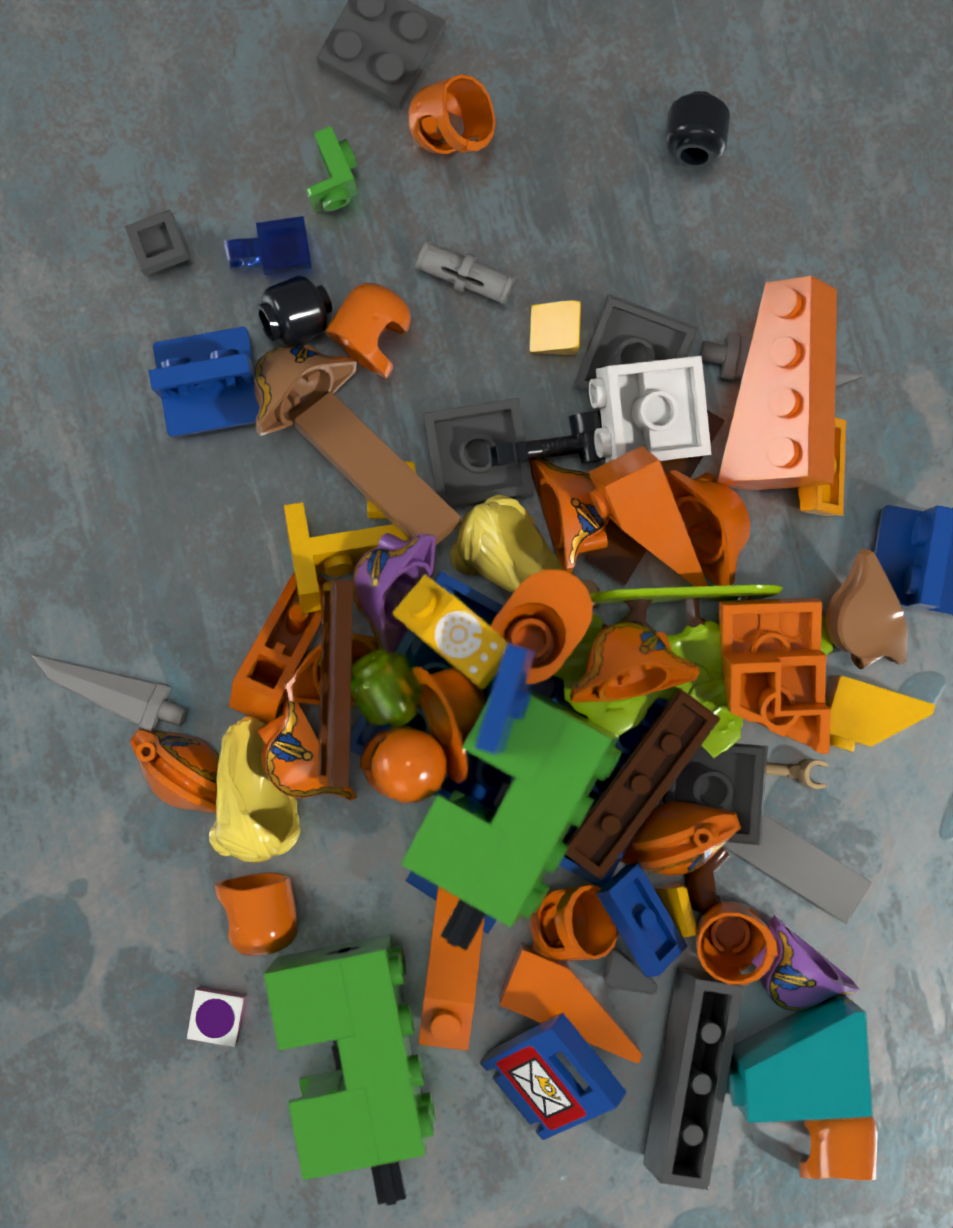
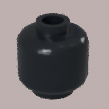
(697, 129)
(294, 311)

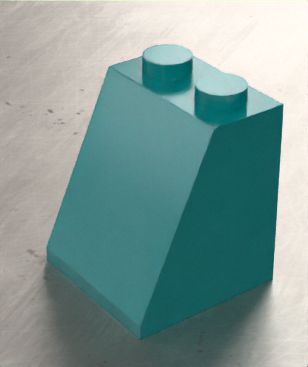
(805, 1066)

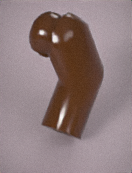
(701, 882)

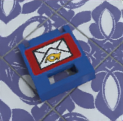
(541, 1083)

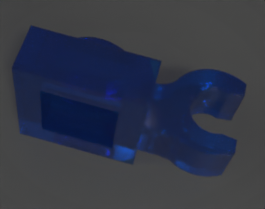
(279, 246)

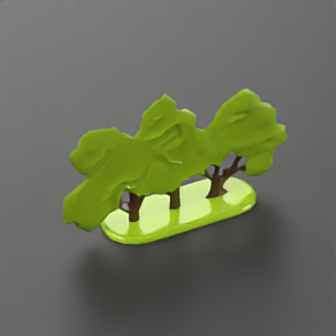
(697, 644)

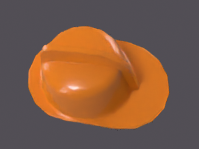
(546, 616)
(451, 710)

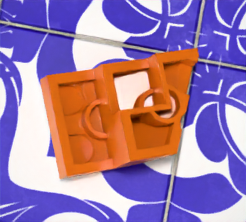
(776, 667)

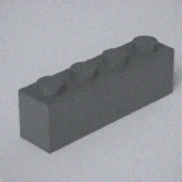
(692, 1079)

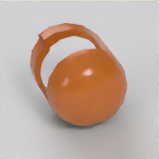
(462, 97)
(362, 318)
(405, 765)
(261, 917)
(573, 925)
(742, 939)
(841, 1149)

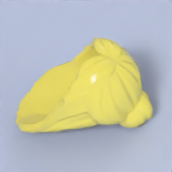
(501, 544)
(250, 811)

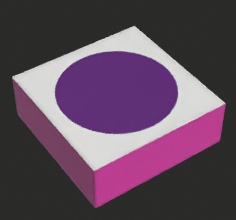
(216, 1016)

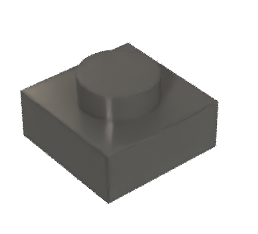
(157, 242)

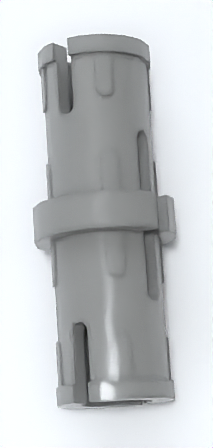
(465, 272)

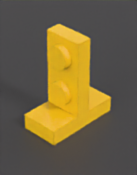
(328, 554)

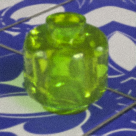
(385, 688)

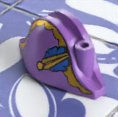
(386, 578)
(799, 973)

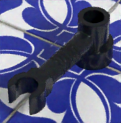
(579, 442)

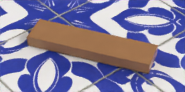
(376, 470)

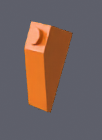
(640, 502)
(275, 656)
(449, 984)
(548, 987)

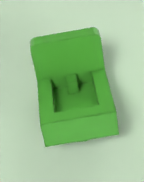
(338, 160)

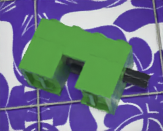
(503, 855)
(373, 1101)

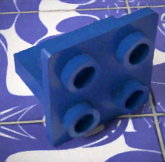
(205, 381)
(918, 556)

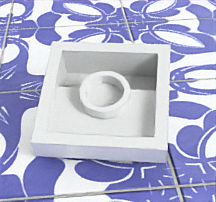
(652, 407)

